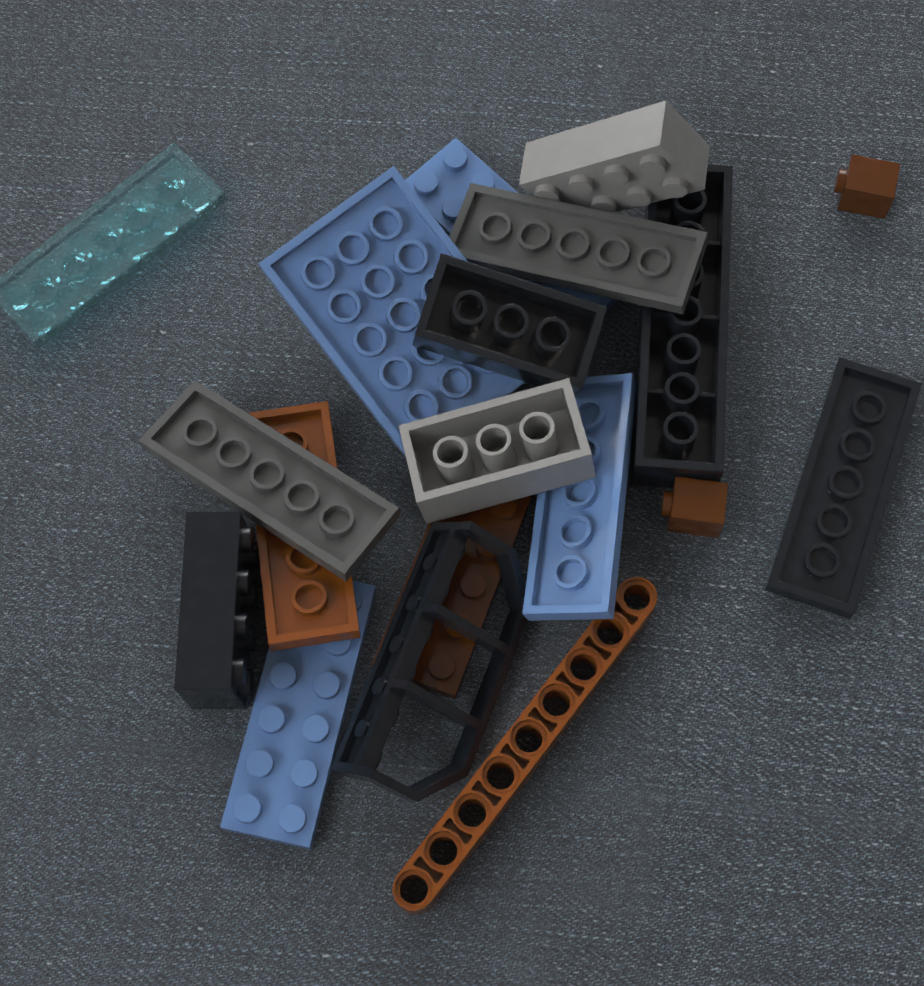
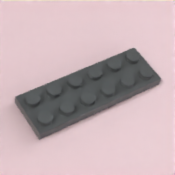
(580, 247)
(270, 480)

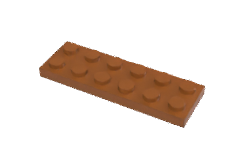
(300, 596)

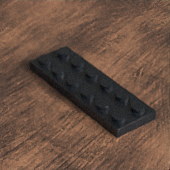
(844, 488)

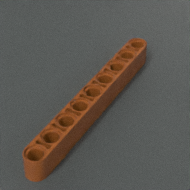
(523, 764)

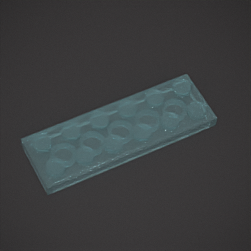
(107, 244)

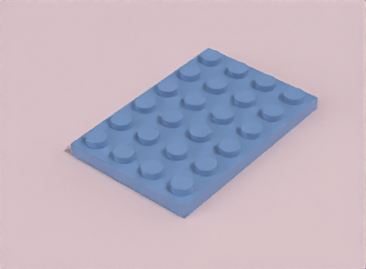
(360, 294)

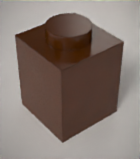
(867, 186)
(695, 507)

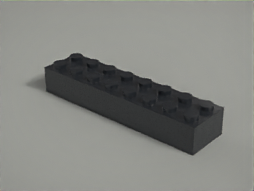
(685, 355)

